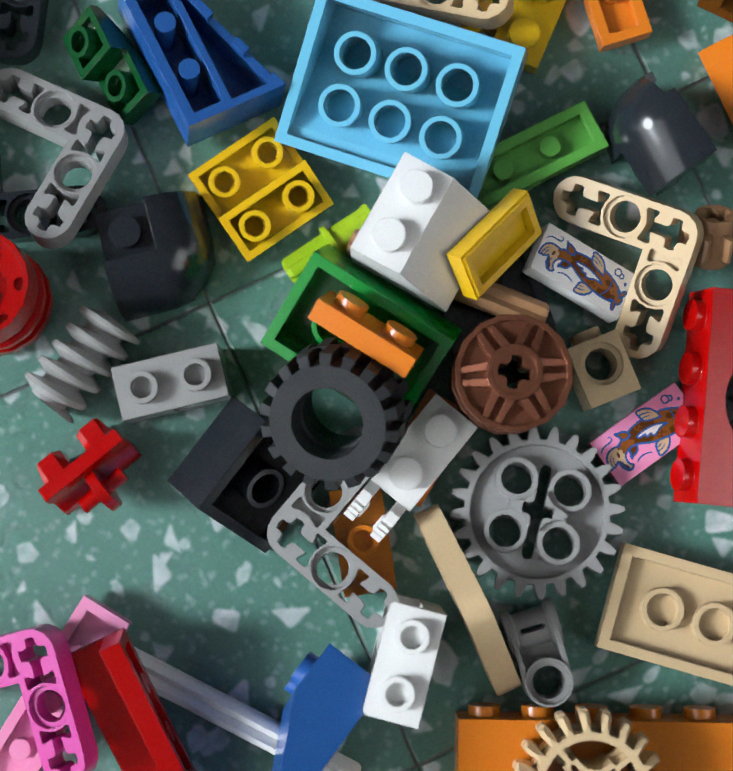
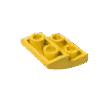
(260, 190)

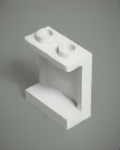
(404, 660)

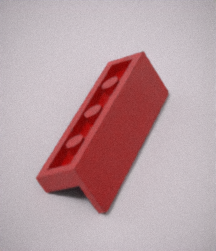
(128, 706)

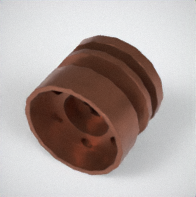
(483, 393)

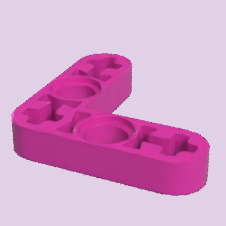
(25, 668)

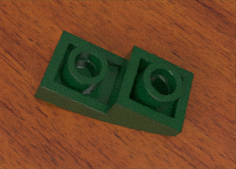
(109, 58)

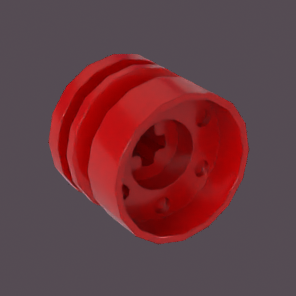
(24, 299)

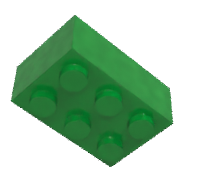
(334, 271)

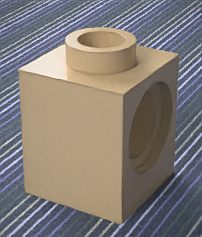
(621, 376)

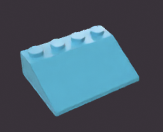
(396, 84)

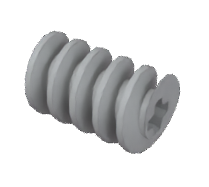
(80, 362)

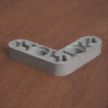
(77, 144)
(317, 522)

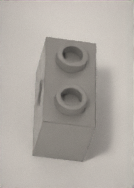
(172, 383)

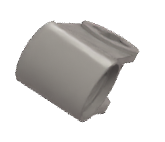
(537, 649)

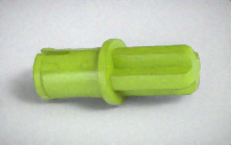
(336, 235)

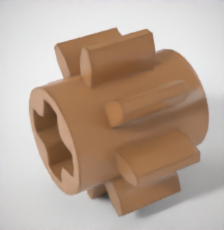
(717, 239)

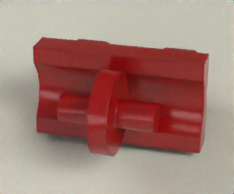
(93, 474)

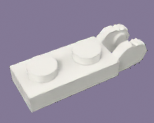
(416, 463)

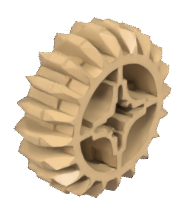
(556, 743)

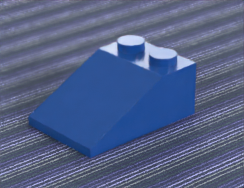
(321, 712)

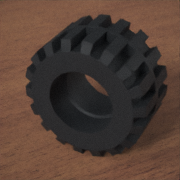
(307, 442)

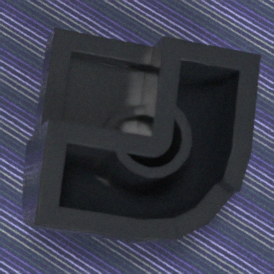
(656, 135)
(157, 252)

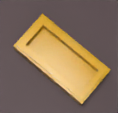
(494, 243)

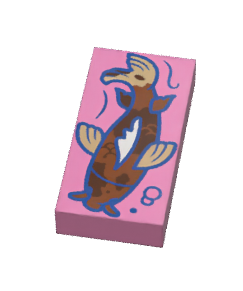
(640, 436)

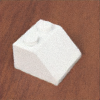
(414, 228)

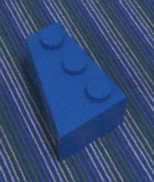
(199, 66)

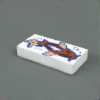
(578, 273)

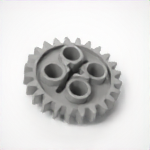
(583, 524)

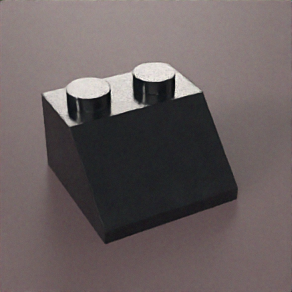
(236, 476)

